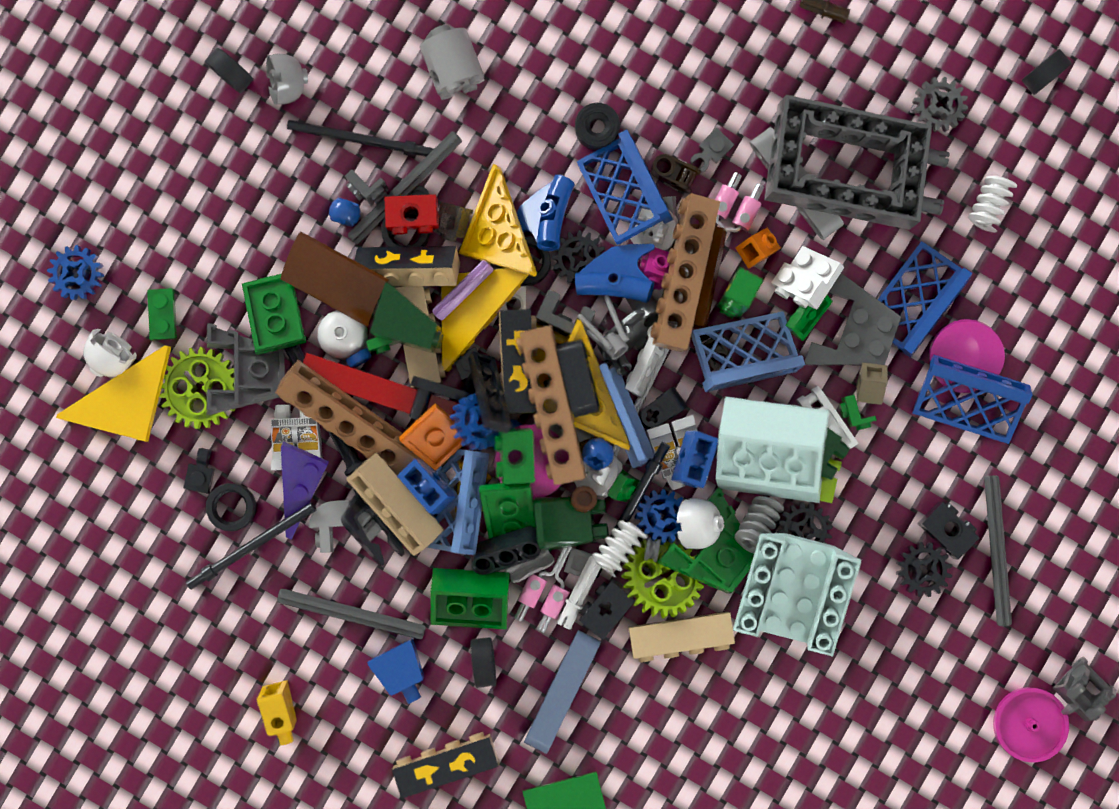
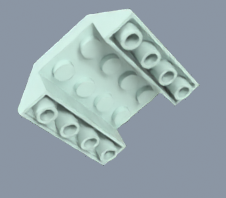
(771, 449)
(797, 591)

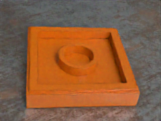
(432, 437)

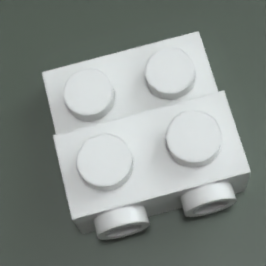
(807, 278)

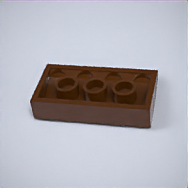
(333, 278)
(709, 280)

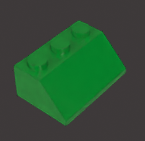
(469, 598)

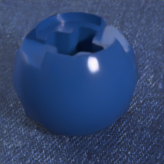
(344, 212)
(597, 453)

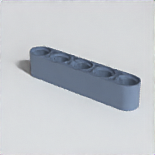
(562, 691)

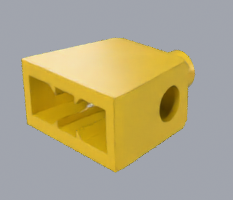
(277, 711)

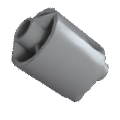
(451, 61)

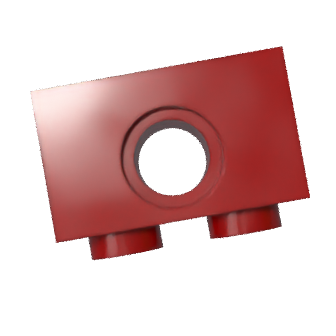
(398, 206)

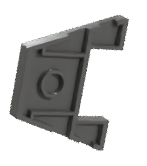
(866, 334)
(254, 375)

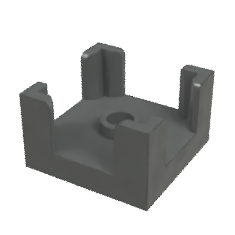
(560, 323)

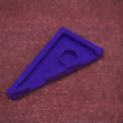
(300, 479)

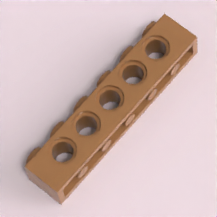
(706, 212)
(344, 409)
(558, 471)

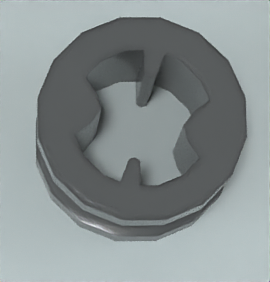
(652, 549)

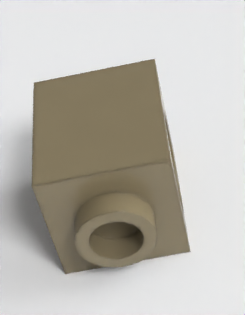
(872, 383)

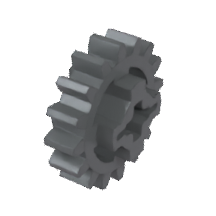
(935, 96)

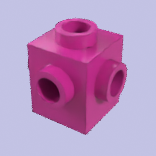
(654, 266)

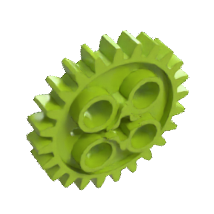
(183, 403)
(674, 595)

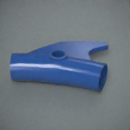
(545, 212)
(617, 264)

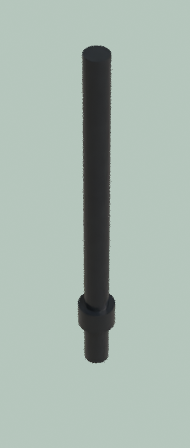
(408, 148)
(652, 467)
(211, 571)

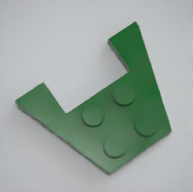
(720, 564)

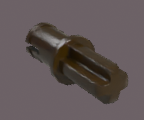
(826, 9)

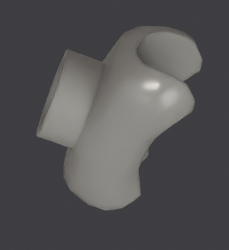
(524, 570)

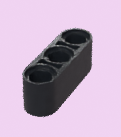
(578, 378)
(506, 551)

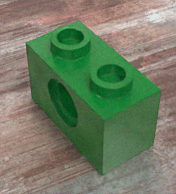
(523, 469)

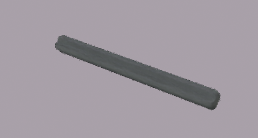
(407, 185)
(997, 550)
(351, 614)

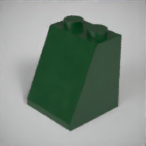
(404, 323)

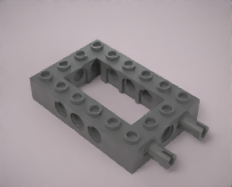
(906, 139)

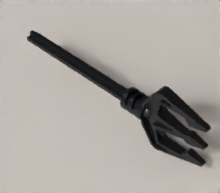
(357, 504)

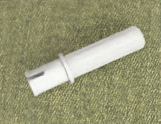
(579, 593)

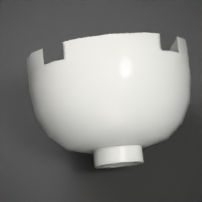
(341, 335)
(107, 354)
(699, 523)

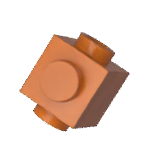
(758, 247)

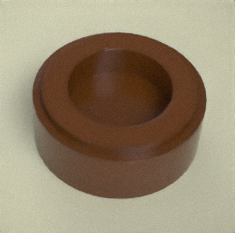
(583, 499)

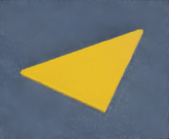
(496, 230)
(476, 311)
(125, 402)
(605, 423)

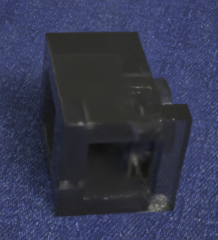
(447, 215)

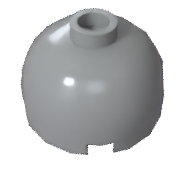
(285, 77)

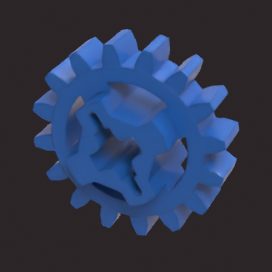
(83, 266)
(466, 423)
(652, 513)

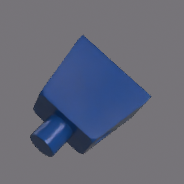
(399, 670)

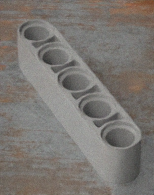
(822, 223)

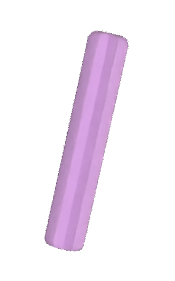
(462, 290)

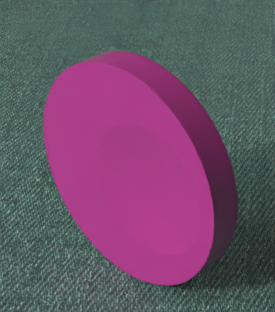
(969, 344)
(542, 485)
(1031, 724)

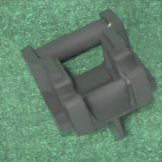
(1078, 698)

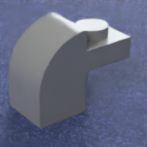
(326, 517)

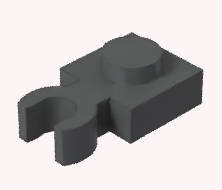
(713, 149)

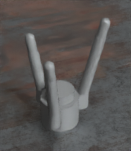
(612, 343)

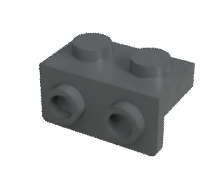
(361, 190)

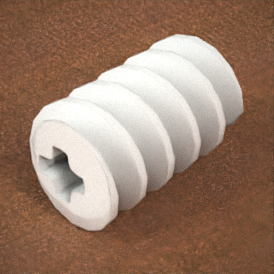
(990, 202)
(618, 547)

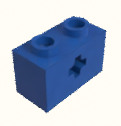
(695, 459)
(427, 486)

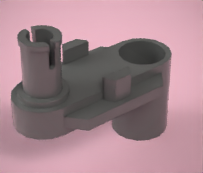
(636, 329)

